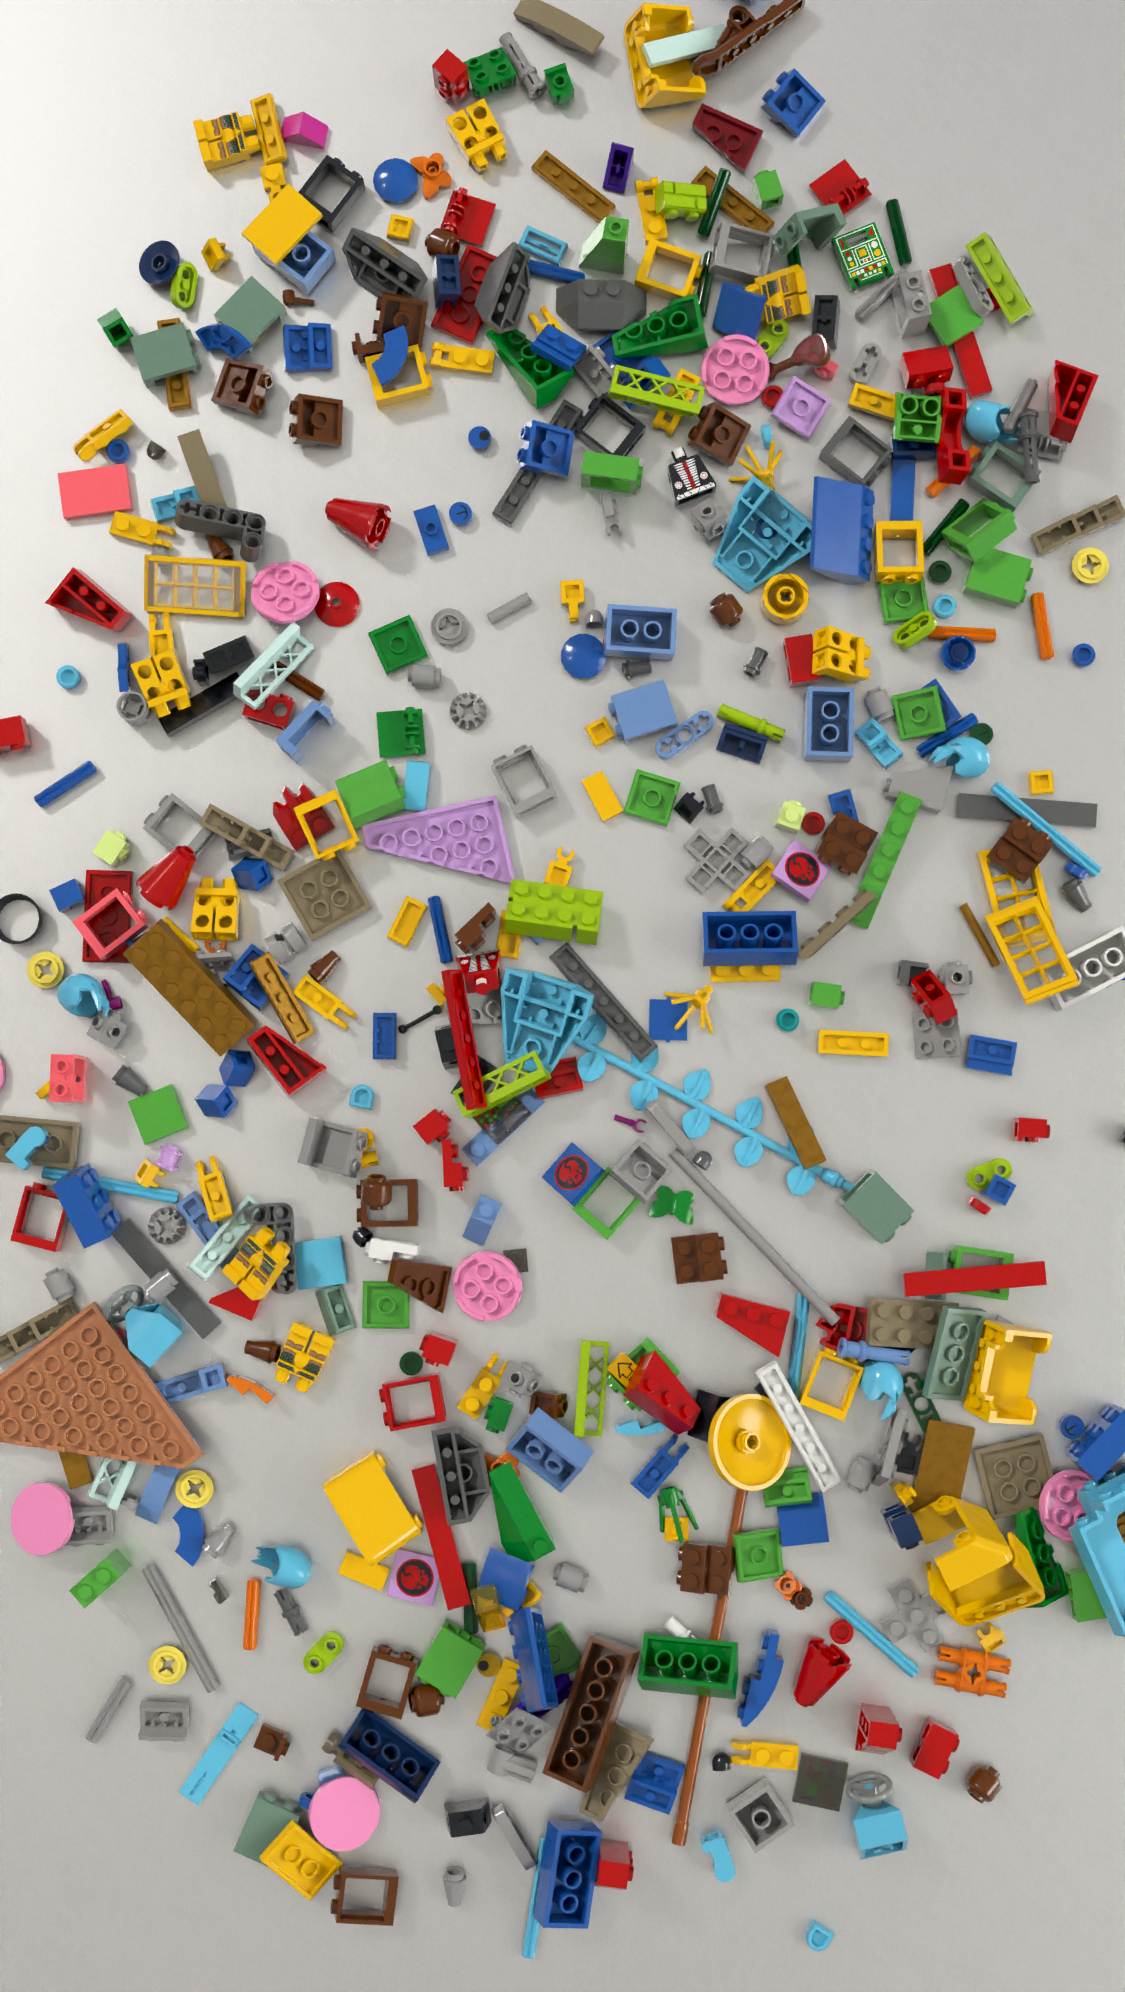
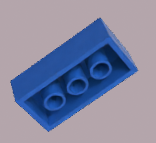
(749, 938)
(567, 1874)

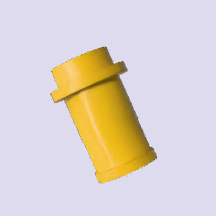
(369, 1159)

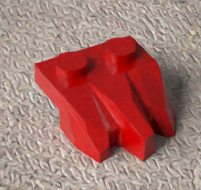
(317, 820)
(851, 1325)

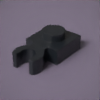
(201, 672)
(909, 1459)

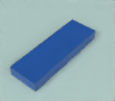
(902, 490)

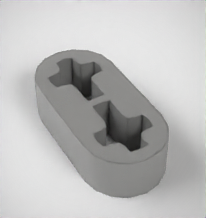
(860, 362)

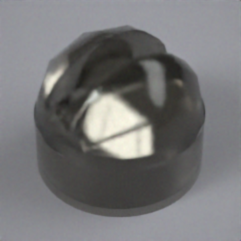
(155, 451)

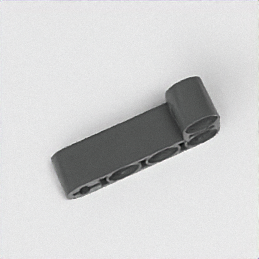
(223, 523)
(286, 1224)

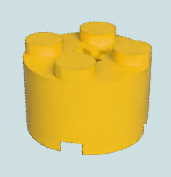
(782, 586)

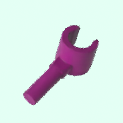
(114, 1002)
(630, 1122)

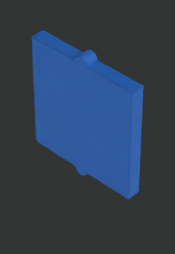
(664, 1017)

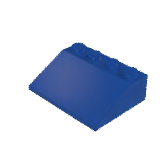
(842, 530)
(534, 1660)

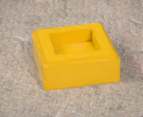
(400, 228)
(600, 732)
(1041, 782)

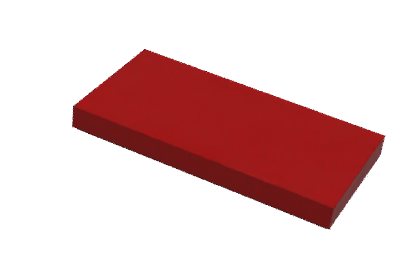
(464, 319)
(112, 920)

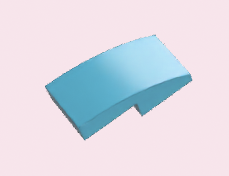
(165, 506)
(878, 743)
(416, 785)
(632, 1427)

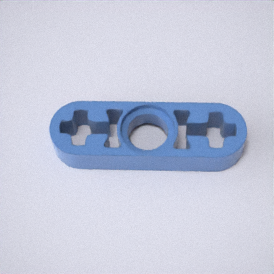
(683, 744)

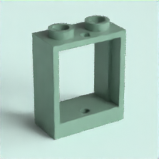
(989, 490)

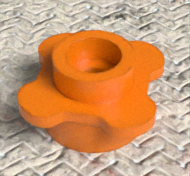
(788, 1578)

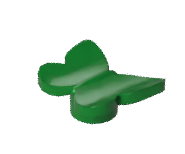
(673, 1203)

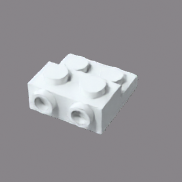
(385, 1249)

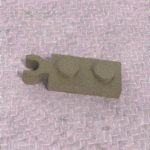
(348, 1763)

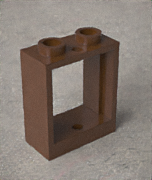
(413, 1207)
(380, 1704)
(366, 1917)

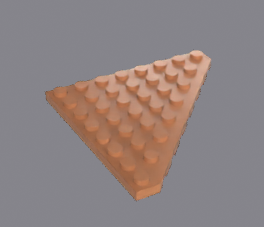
(91, 1398)

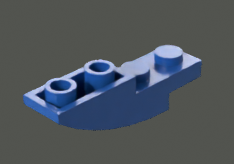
(760, 1687)

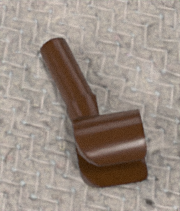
(290, 300)

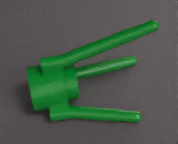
(670, 1498)

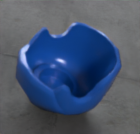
(958, 653)

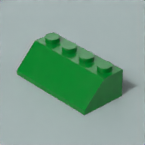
(689, 1666)

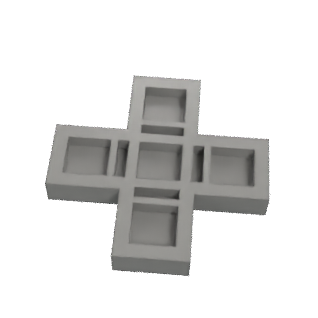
(716, 860)
(914, 1616)

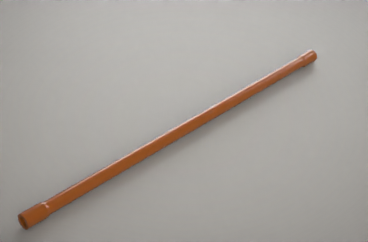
(682, 1822)

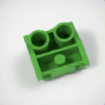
(917, 420)

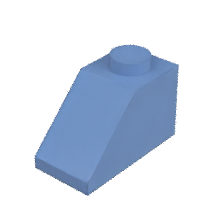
(482, 1220)

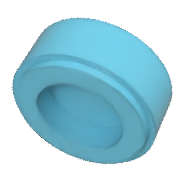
(766, 435)
(944, 606)
(68, 677)

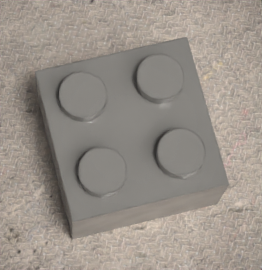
(760, 1815)

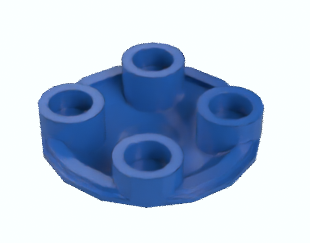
(395, 180)
(583, 656)

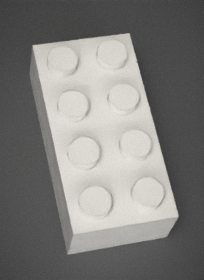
(1095, 966)

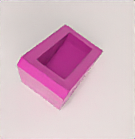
(304, 130)

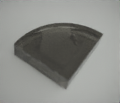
(221, 1593)

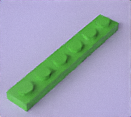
(887, 852)

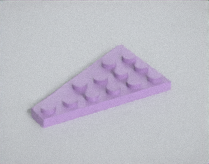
(454, 836)

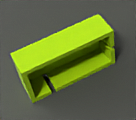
(553, 911)

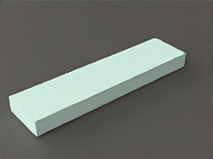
(681, 46)
(223, 1241)

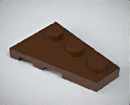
(422, 1281)

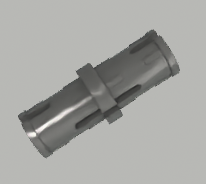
(290, 1611)

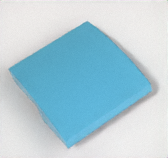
(320, 1263)

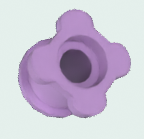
(168, 1157)

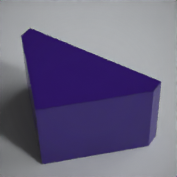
(618, 167)

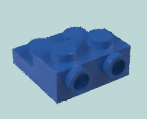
(792, 101)
(545, 448)

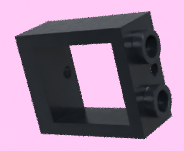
(332, 220)
(595, 407)

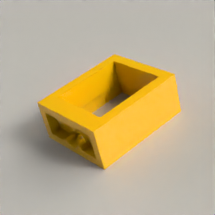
(662, 290)
(404, 394)
(898, 530)
(317, 803)
(821, 1406)

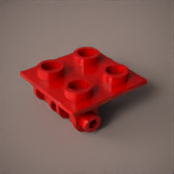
(842, 187)
(468, 216)

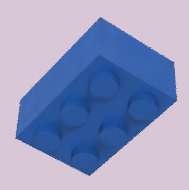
(87, 1205)
(1101, 1443)

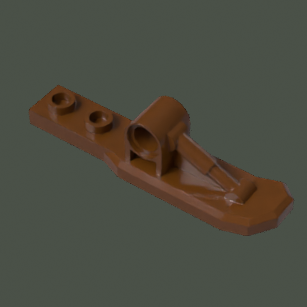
(743, 35)

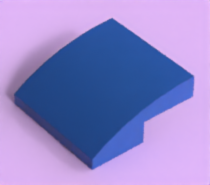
(738, 311)
(307, 347)
(243, 980)
(803, 1522)
(508, 1576)
(655, 1782)

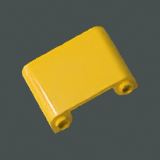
(665, 83)
(1004, 1373)
(372, 1508)

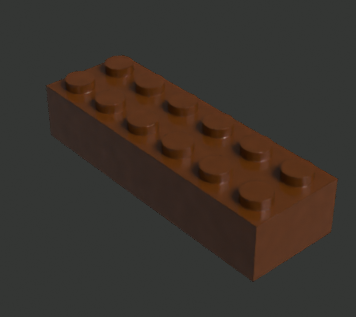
(591, 1712)

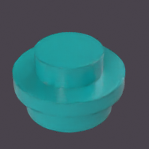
(787, 1020)

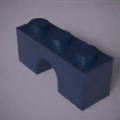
(901, 1526)

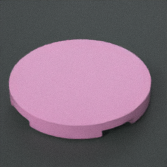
(735, 370)
(285, 592)
(487, 1286)
(1060, 1503)
(42, 1518)
(343, 1813)

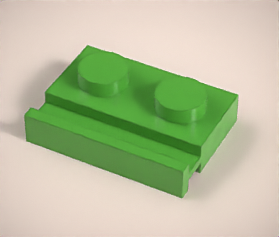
(789, 1489)

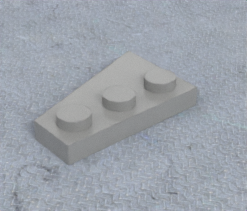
(483, 1008)
(894, 1446)

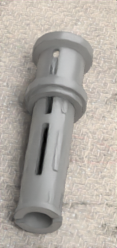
(526, 72)

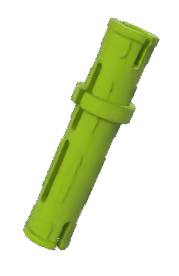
(751, 723)

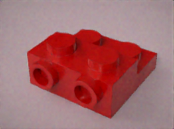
(453, 1173)

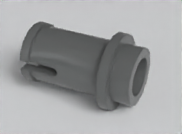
(754, 664)
(636, 668)
(712, 799)

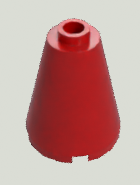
(360, 519)
(166, 879)
(819, 1671)

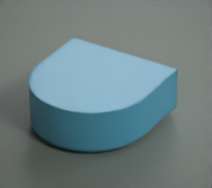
(362, 1097)
(818, 1936)

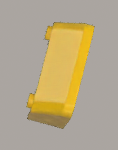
(976, 1549)
(993, 1594)

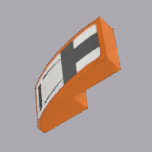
(244, 1384)

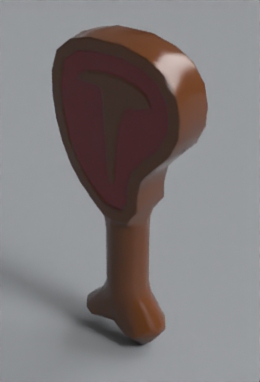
(811, 351)

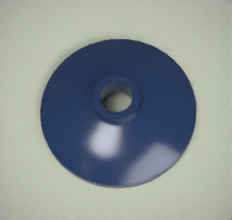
(159, 262)

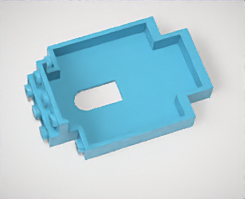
(1101, 1543)

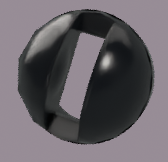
(362, 1236)
(721, 1762)

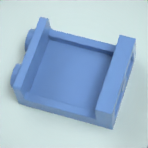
(642, 710)
(301, 726)

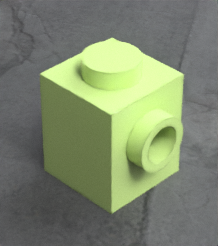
(790, 816)
(112, 848)

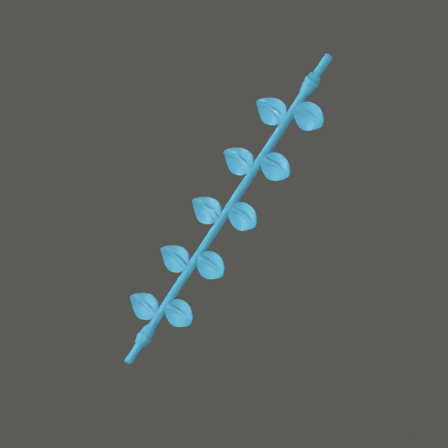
(697, 1121)

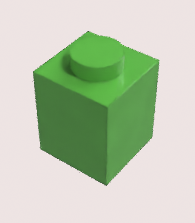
(767, 189)
(826, 995)

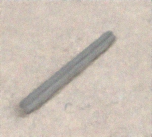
(180, 1628)

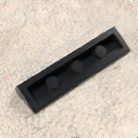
(201, 706)

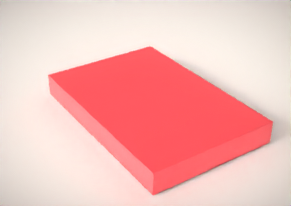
(95, 491)

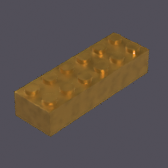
(190, 987)

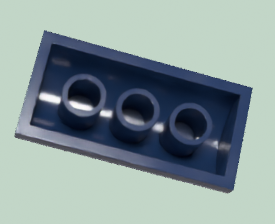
(388, 1754)

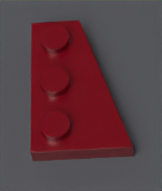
(728, 135)

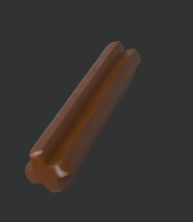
(302, 683)

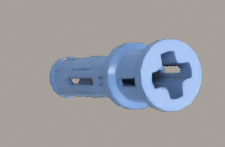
(862, 1351)

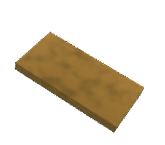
(942, 1462)

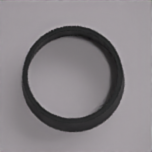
(12, 897)

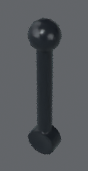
(436, 1010)

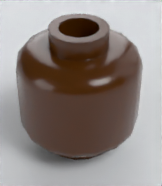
(442, 242)
(725, 610)
(376, 1191)
(425, 1700)
(984, 1784)

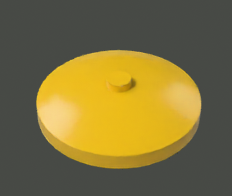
(748, 1442)

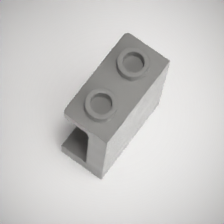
(333, 1147)

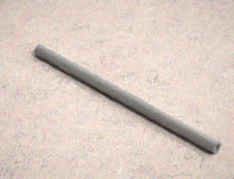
(754, 1236)

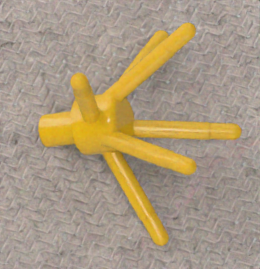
(765, 474)
(698, 1001)

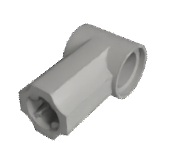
(506, 1762)

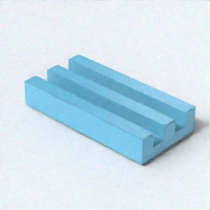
(538, 253)

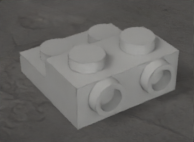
(641, 1171)

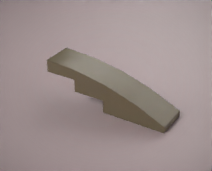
(560, 25)
(201, 468)
(1078, 525)
(246, 837)
(36, 1329)

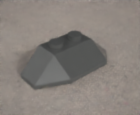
(382, 266)
(505, 289)
(601, 304)
(461, 1474)

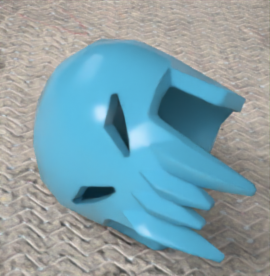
(982, 422)
(966, 754)
(82, 995)
(882, 1379)
(292, 1564)

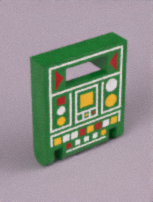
(863, 260)

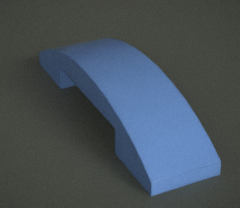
(193, 1383)
(157, 1492)

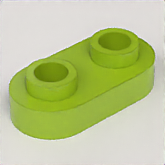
(184, 286)
(772, 338)
(914, 630)
(987, 1171)
(323, 1653)

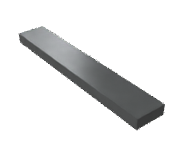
(525, 481)
(1052, 811)
(604, 1002)
(152, 1262)

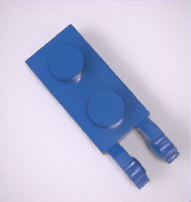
(658, 1468)

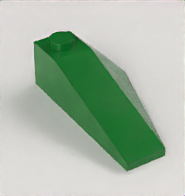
(668, 331)
(535, 375)
(519, 1522)
(1031, 1535)

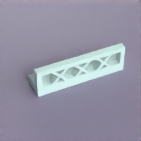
(266, 660)
(118, 1486)

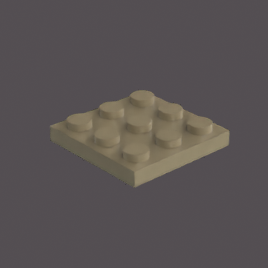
(324, 895)
(1013, 1474)

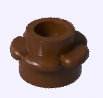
(806, 1602)

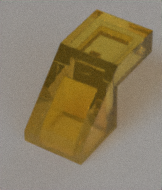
(488, 1608)

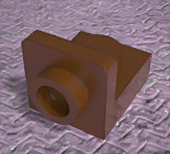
(369, 349)
(552, 1404)
(272, 1741)

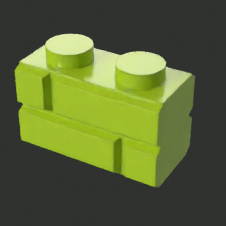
(680, 200)

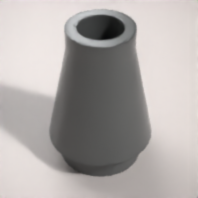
(1076, 894)
(129, 1080)

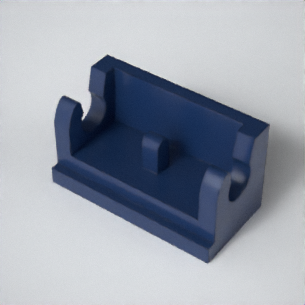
(446, 280)
(742, 743)

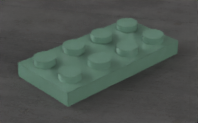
(954, 1353)

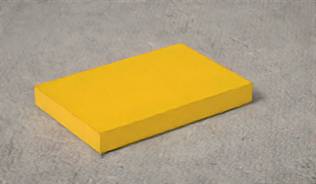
(282, 224)
(300, 1860)

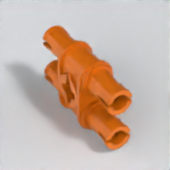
(966, 1661)

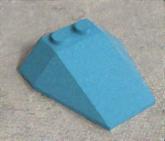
(745, 554)
(541, 1016)

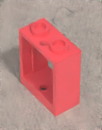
(94, 941)
(63, 1075)

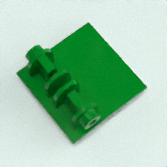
(490, 70)
(400, 733)

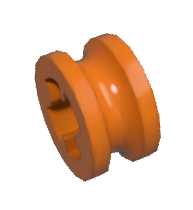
(211, 950)

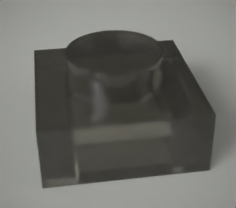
(518, 1257)

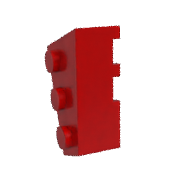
(1068, 398)
(88, 600)
(284, 1061)
(755, 1320)
(661, 1394)
(877, 1730)
(614, 1865)

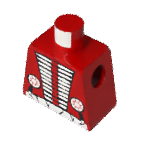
(481, 971)

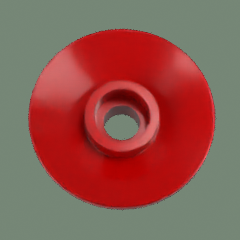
(343, 613)

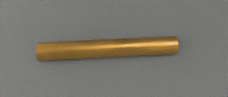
(979, 935)

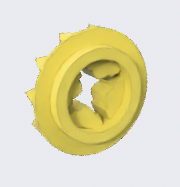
(1095, 557)
(35, 973)
(195, 1477)
(156, 1662)

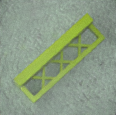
(999, 278)
(653, 400)
(510, 1090)
(582, 1393)

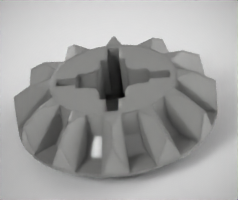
(454, 617)
(469, 721)
(177, 1223)

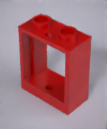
(18, 1234)
(437, 1397)

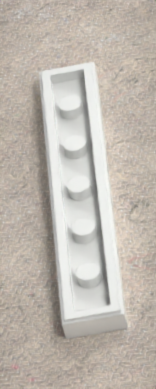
(798, 1426)

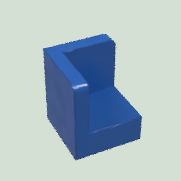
(251, 874)
(67, 895)
(237, 1068)
(216, 1100)
(999, 1190)

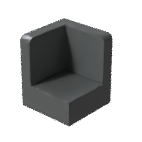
(908, 970)

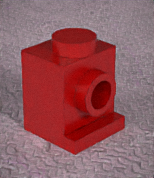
(1031, 1129)

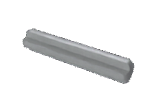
(878, 297)
(1020, 405)
(108, 1710)

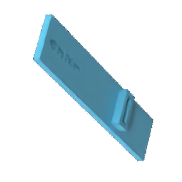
(218, 1753)

